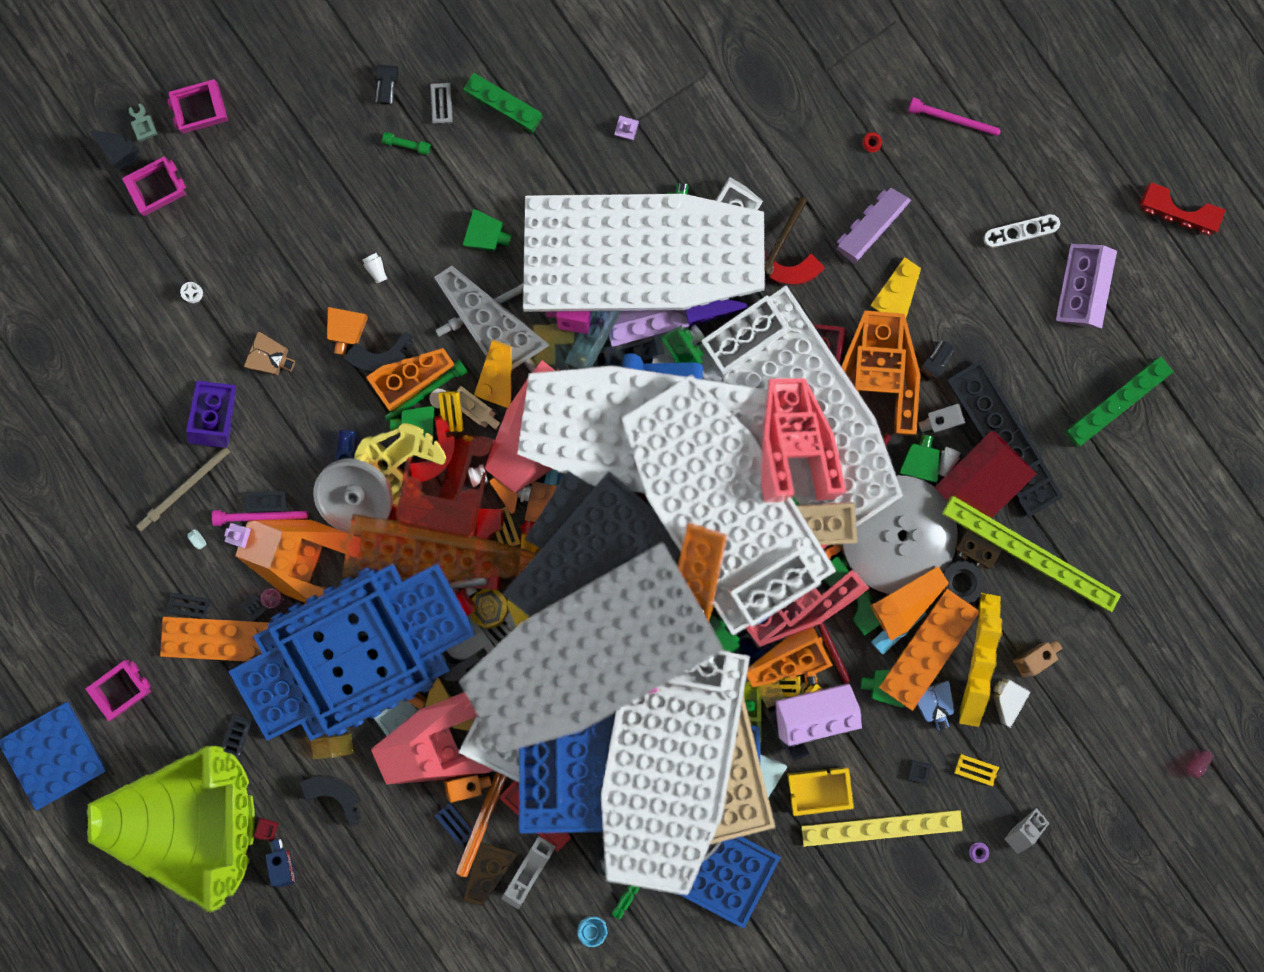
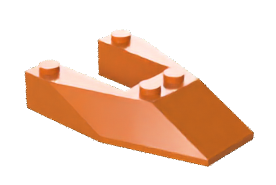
(885, 362)
(288, 553)

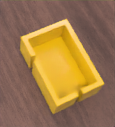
(820, 791)

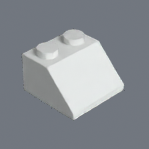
(1009, 700)

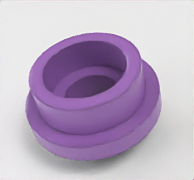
(985, 852)

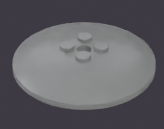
(930, 540)

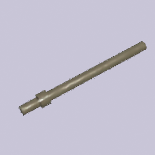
(154, 514)

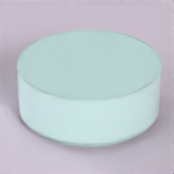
(196, 539)

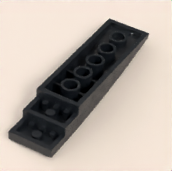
(991, 412)

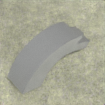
(528, 872)

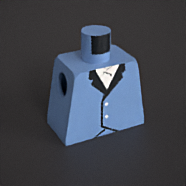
(937, 704)

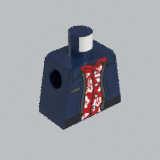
(280, 874)

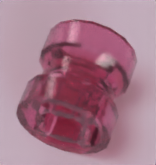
(271, 601)

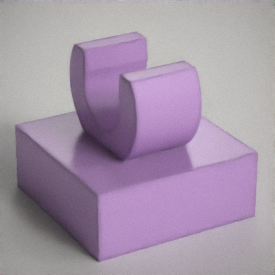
(626, 128)
(237, 535)

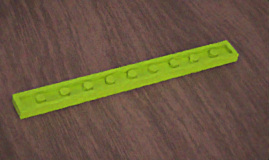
(1031, 554)

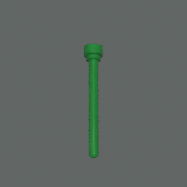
(457, 370)

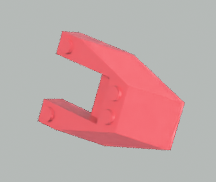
(797, 430)
(504, 462)
(808, 609)
(425, 747)

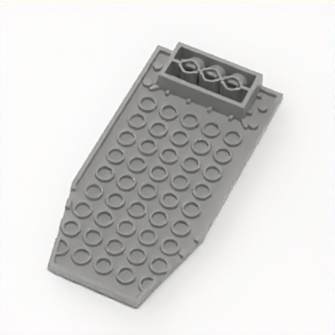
(591, 654)

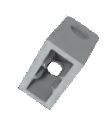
(952, 417)

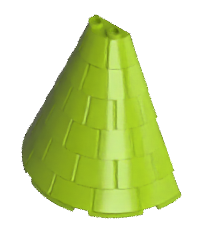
(182, 826)

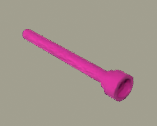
(917, 106)
(220, 518)

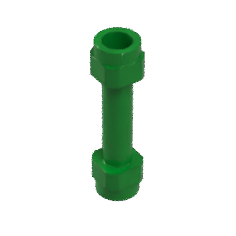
(389, 139)

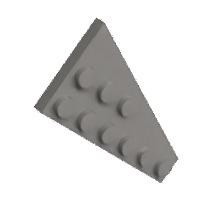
(487, 318)

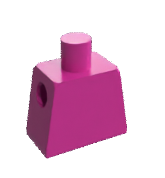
(572, 320)

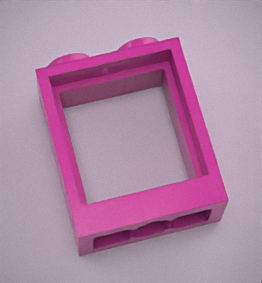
(216, 97)
(131, 179)
(102, 701)

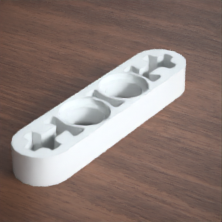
(1020, 227)

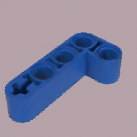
(679, 369)

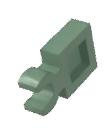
(143, 125)

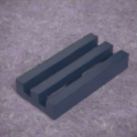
(453, 822)

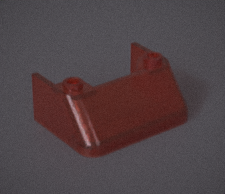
(438, 513)

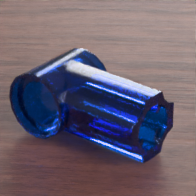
(346, 444)

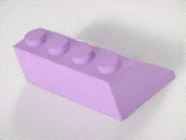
(875, 222)
(1086, 285)
(642, 324)
(818, 714)

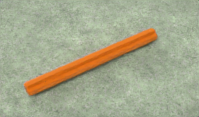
(481, 825)

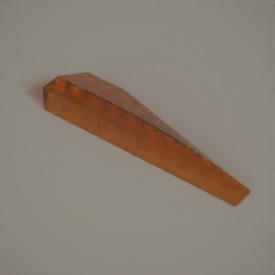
(386, 542)

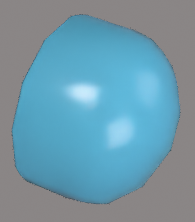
(592, 931)

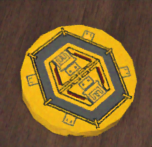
(491, 608)

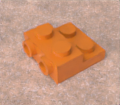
(538, 498)

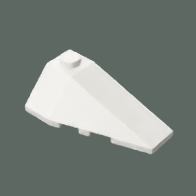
(739, 195)

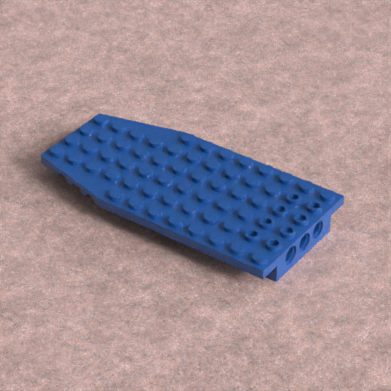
(565, 780)

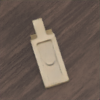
(476, 409)

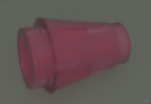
(1200, 764)

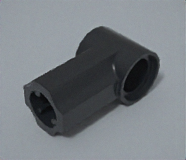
(387, 78)
(934, 365)

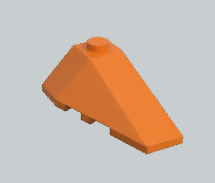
(407, 377)
(905, 606)
(793, 656)

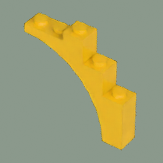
(983, 660)

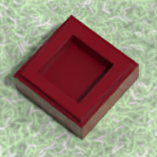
(265, 829)

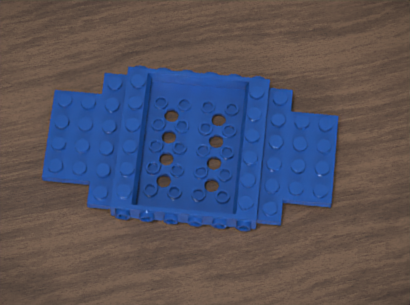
(405, 623)

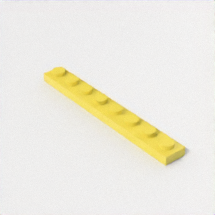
(881, 828)

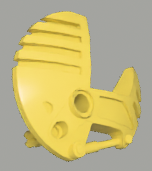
(408, 444)

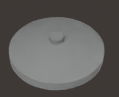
(350, 489)

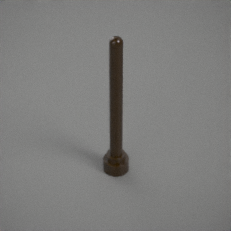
(768, 263)

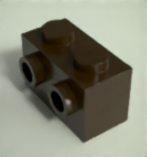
(977, 549)

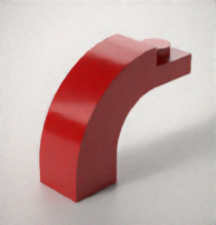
(796, 275)
(426, 469)

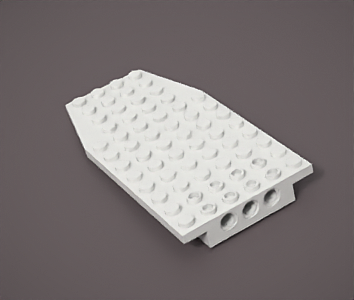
(638, 252)
(781, 343)
(578, 425)
(708, 473)
(671, 775)

